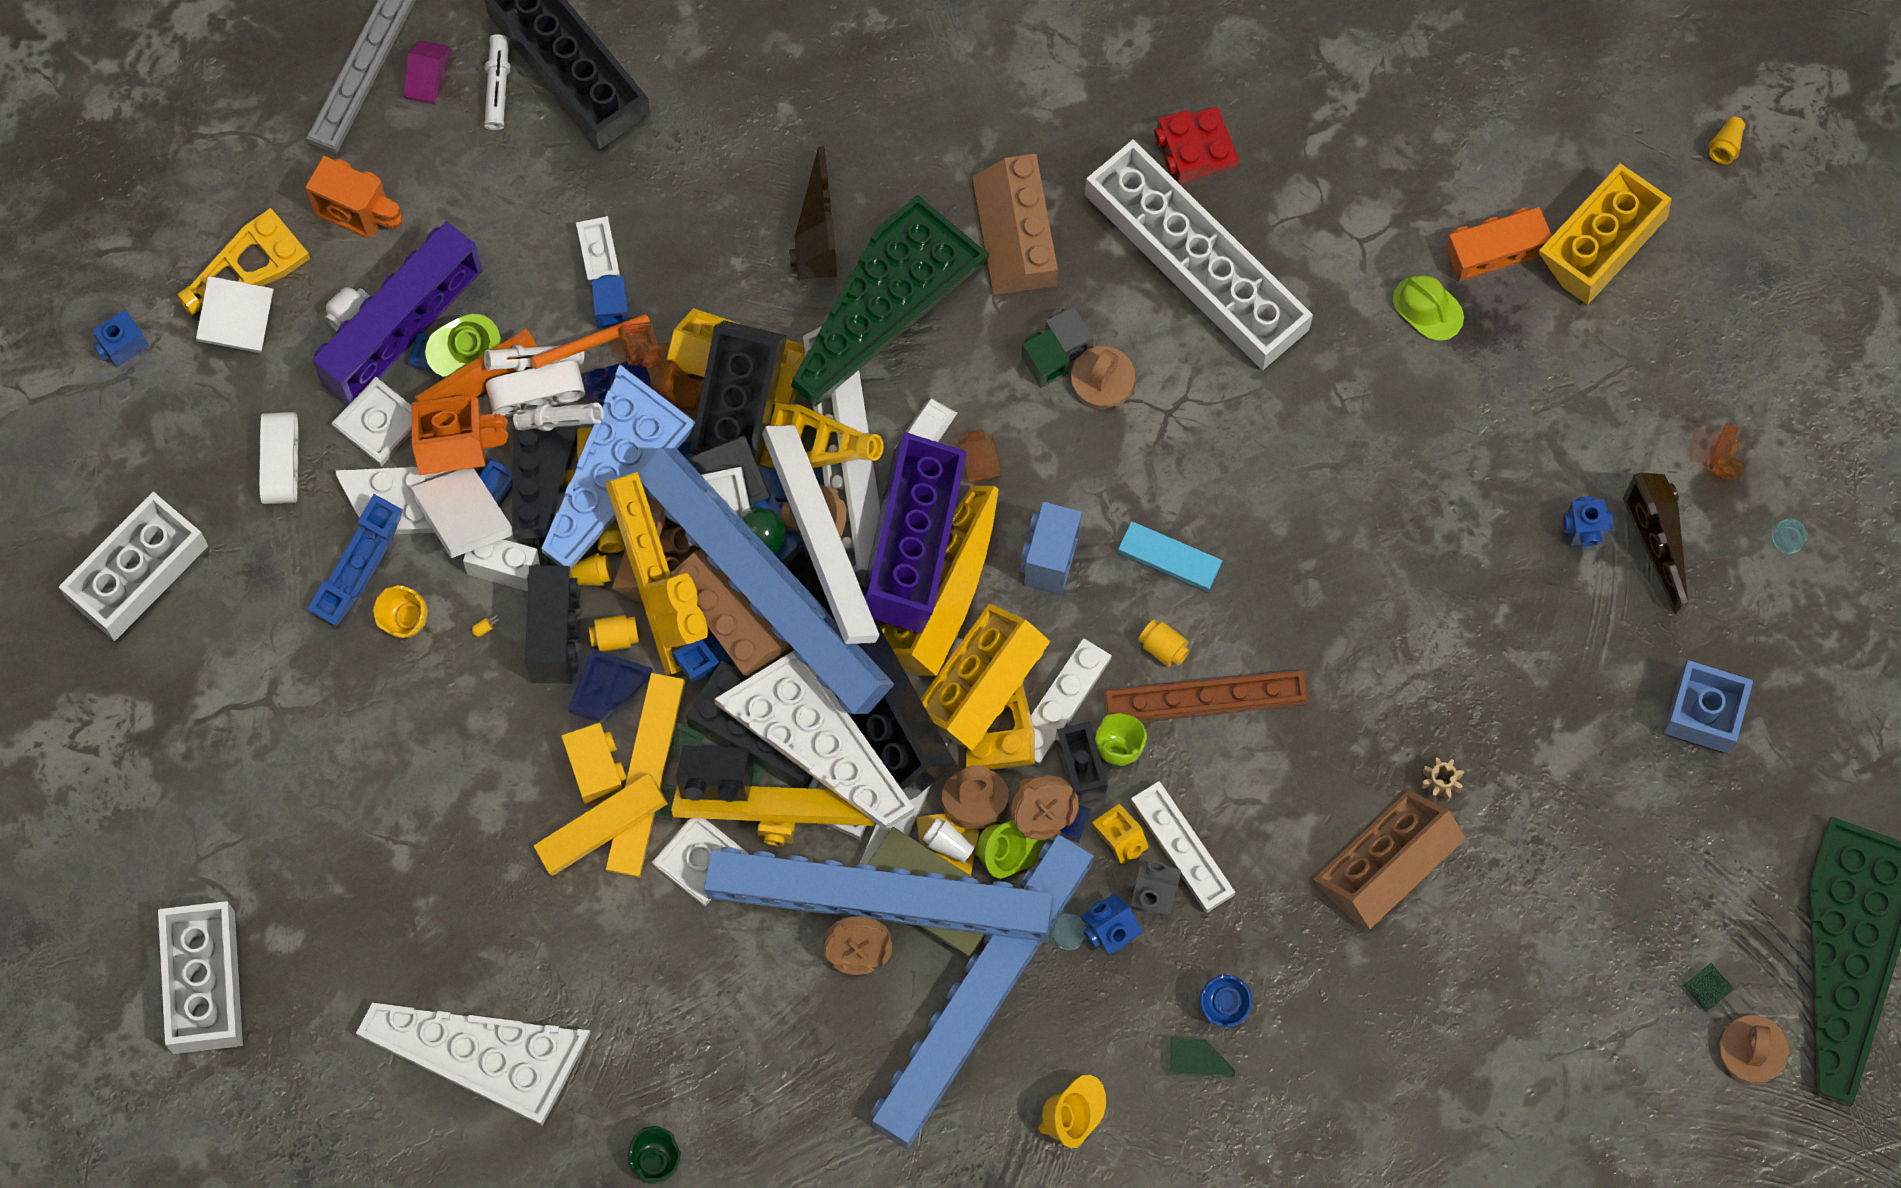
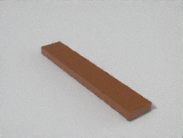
(1209, 696)

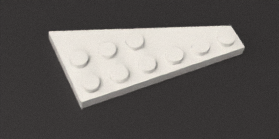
(812, 730)
(492, 1057)

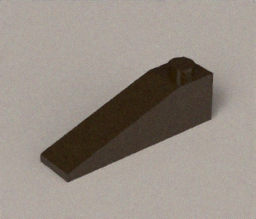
(814, 236)
(1656, 517)

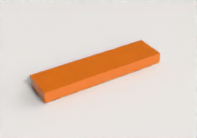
(474, 376)

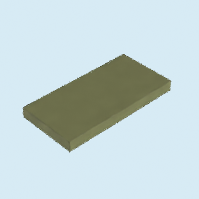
(905, 853)

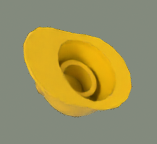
(1075, 1112)

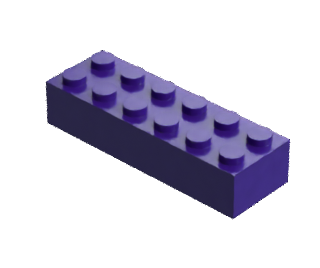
(397, 313)
(913, 532)

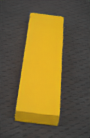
(600, 824)

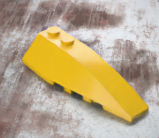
(960, 574)

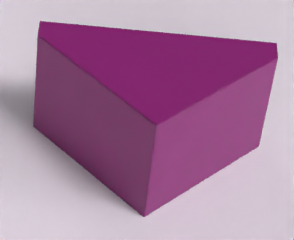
(425, 71)

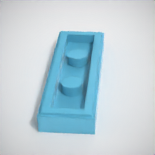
(1170, 556)

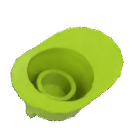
(1428, 307)
(460, 343)
(1006, 849)

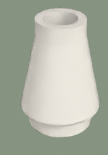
(947, 840)

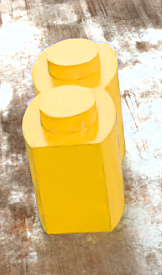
(675, 605)

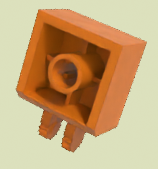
(351, 198)
(453, 434)

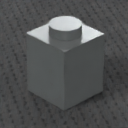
(1070, 332)

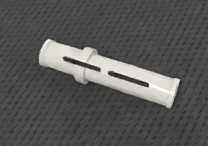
(498, 49)
(498, 358)
(548, 417)

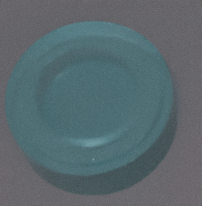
(1790, 536)
(1068, 931)

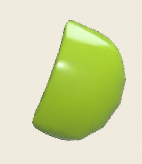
(1120, 739)

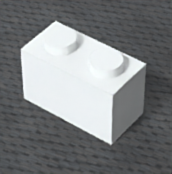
(502, 563)

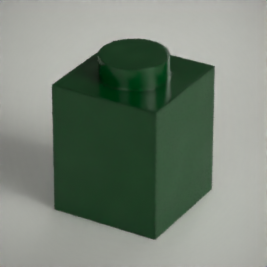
(1045, 357)

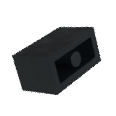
(1081, 761)
(715, 773)

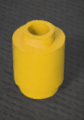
(614, 633)
(1164, 643)

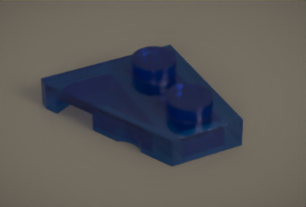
(606, 685)

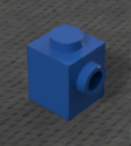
(119, 339)

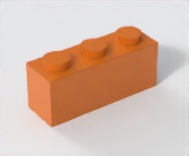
(1497, 243)

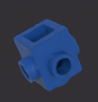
(1587, 522)
(1110, 924)

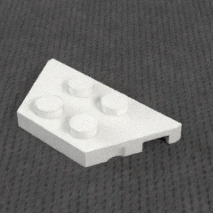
(393, 486)

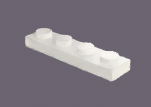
(1067, 695)
(1182, 847)

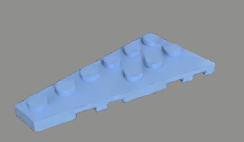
(629, 435)

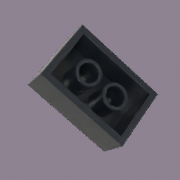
(552, 624)

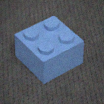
(1050, 547)
(1708, 707)

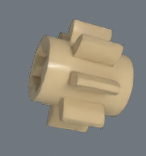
(1446, 771)

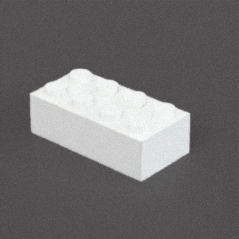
(133, 566)
(200, 977)

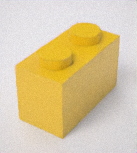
(593, 764)

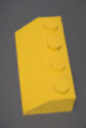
(1605, 233)
(692, 345)
(983, 675)

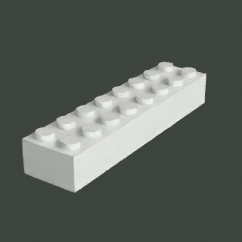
(1198, 254)

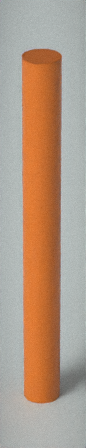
(582, 344)

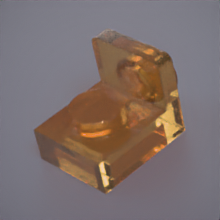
(1723, 459)

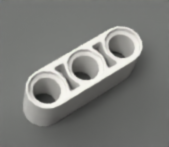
(530, 388)
(279, 458)

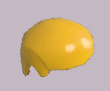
(400, 611)

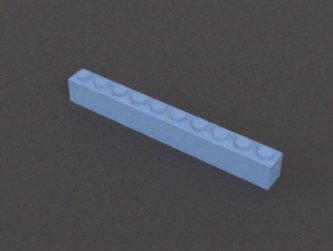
(764, 581)
(879, 894)
(973, 1004)

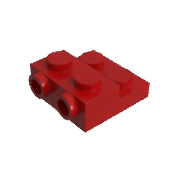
(1195, 144)

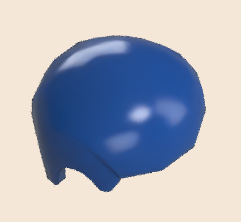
(1226, 1000)

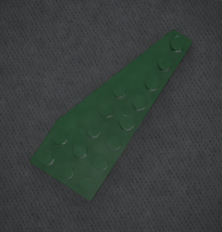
(898, 279)
(1853, 949)

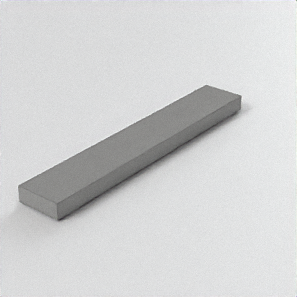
(359, 74)

